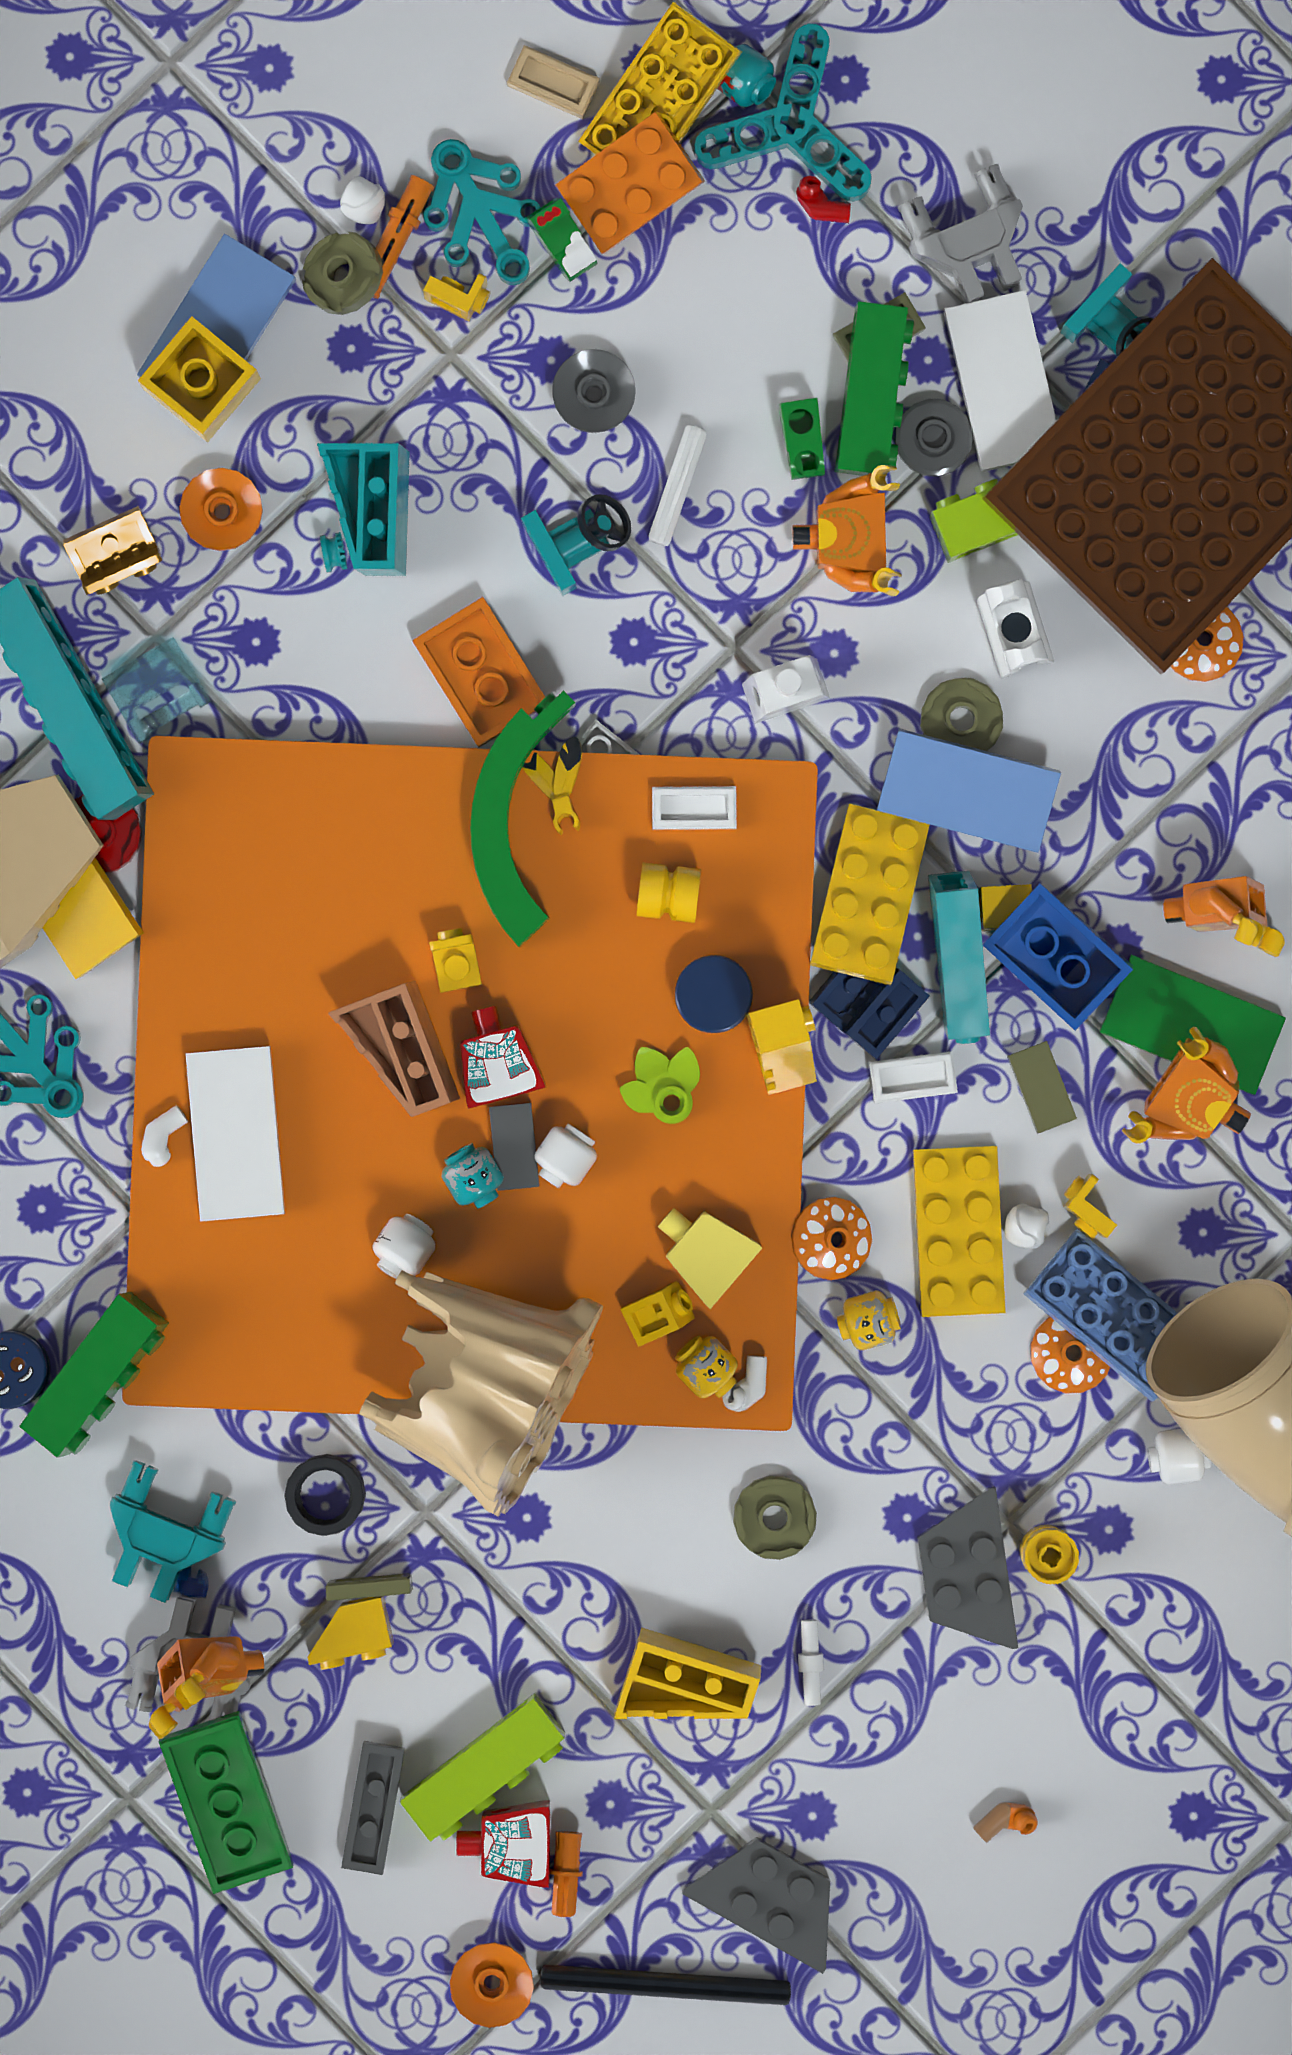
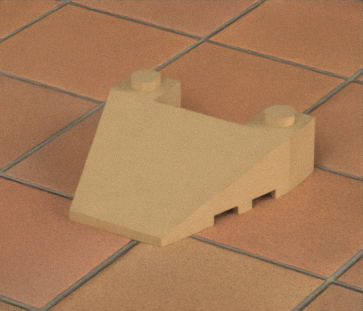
(42, 856)

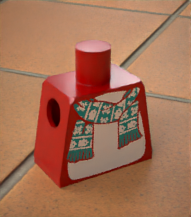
(497, 1062)
(512, 1843)

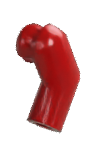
(818, 205)

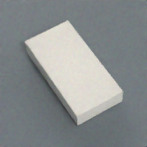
(693, 808)
(913, 1077)

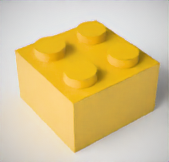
(199, 379)

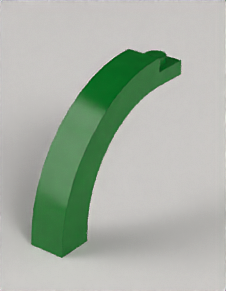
(490, 814)

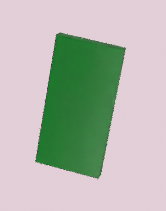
(1159, 1008)
(226, 1802)

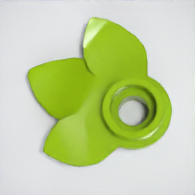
(659, 1078)

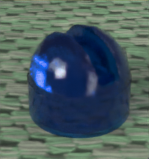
(190, 1586)

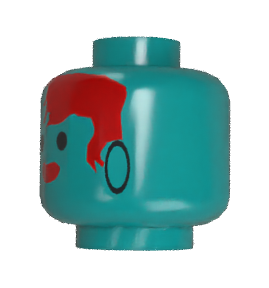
(749, 78)

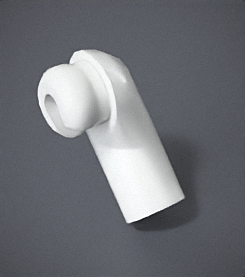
(156, 1136)
(750, 1388)

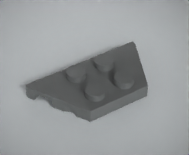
(969, 1573)
(771, 1899)

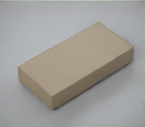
(553, 82)

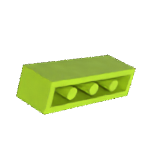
(968, 524)
(482, 1768)

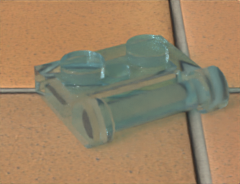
(149, 678)

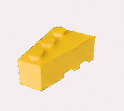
(784, 1045)
(685, 1680)

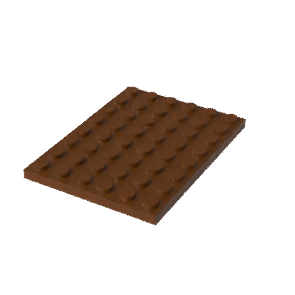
(1167, 470)

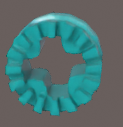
(333, 552)

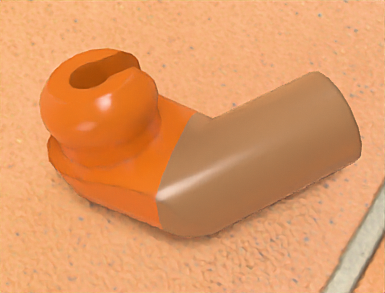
(1006, 1816)

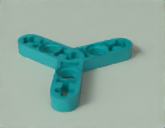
(775, 133)

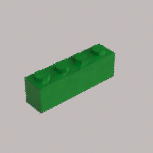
(872, 388)
(94, 1375)

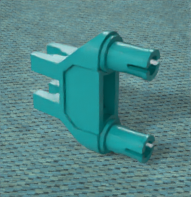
(160, 1537)

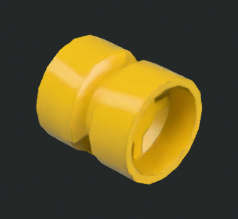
(668, 892)
(1049, 1554)

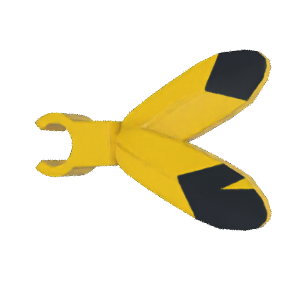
(559, 784)

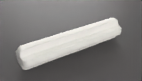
(677, 485)

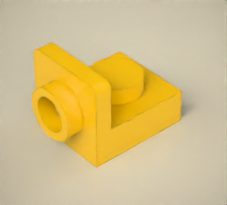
(450, 296)
(455, 960)
(658, 1313)

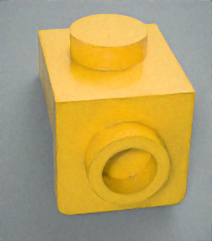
(1089, 1218)

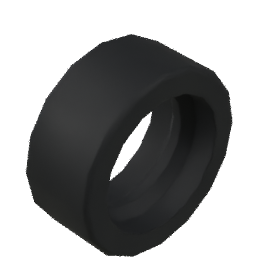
(297, 1510)

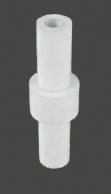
(810, 1662)

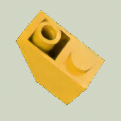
(355, 1629)

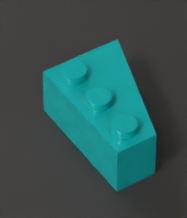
(372, 502)

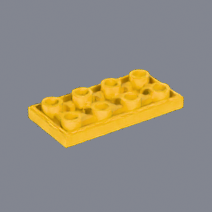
(670, 75)
(91, 923)

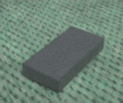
(514, 1145)

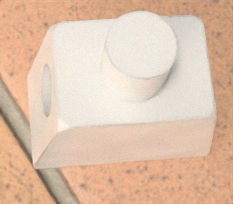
(785, 688)

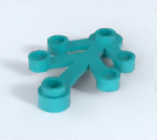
(477, 205)
(30, 1060)

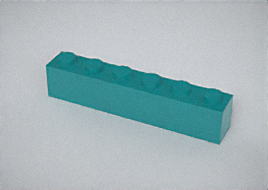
(68, 703)

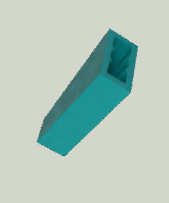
(959, 955)

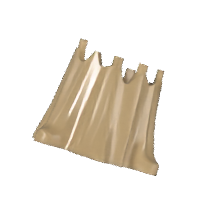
(487, 1385)

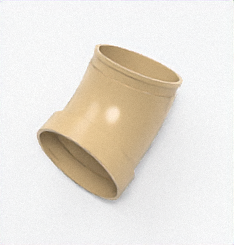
(1229, 1385)

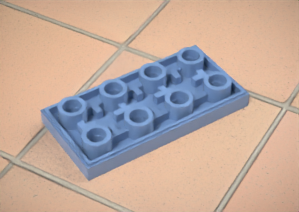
(231, 298)
(968, 790)
(1102, 1307)

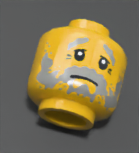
(869, 1320)
(706, 1367)

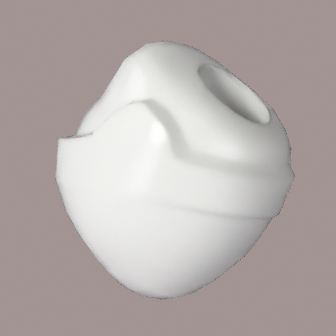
(362, 201)
(1027, 1226)

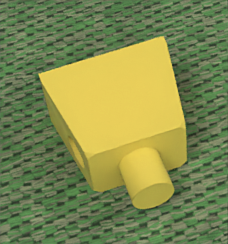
(707, 1253)

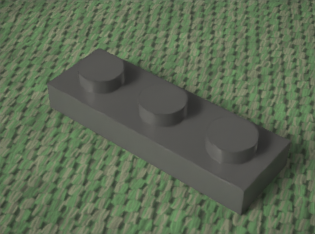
(373, 1807)

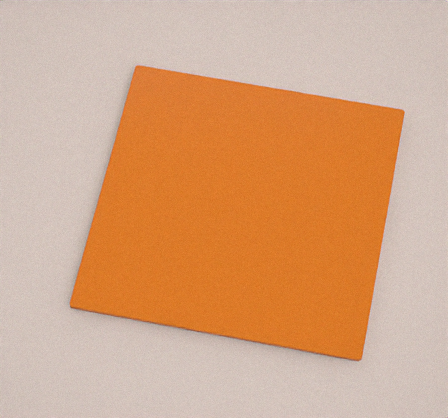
(318, 880)

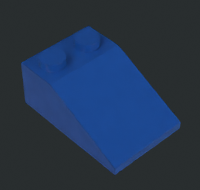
(1058, 956)

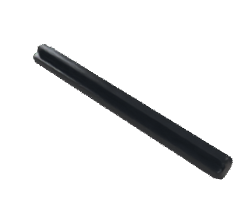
(665, 1985)

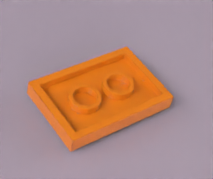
(630, 182)
(479, 670)

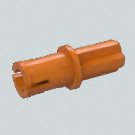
(566, 1873)

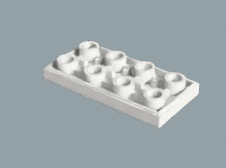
(1000, 376)
(235, 1133)

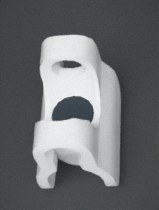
(1014, 627)

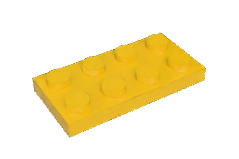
(869, 894)
(959, 1231)

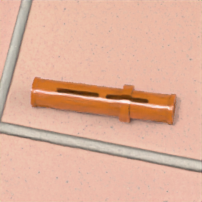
(417, 193)

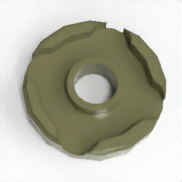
(356, 287)
(965, 694)
(774, 1492)

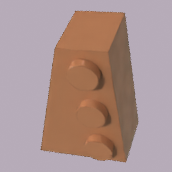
(401, 1046)

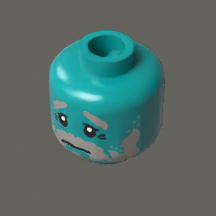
(472, 1176)

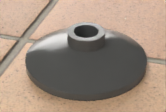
(589, 370)

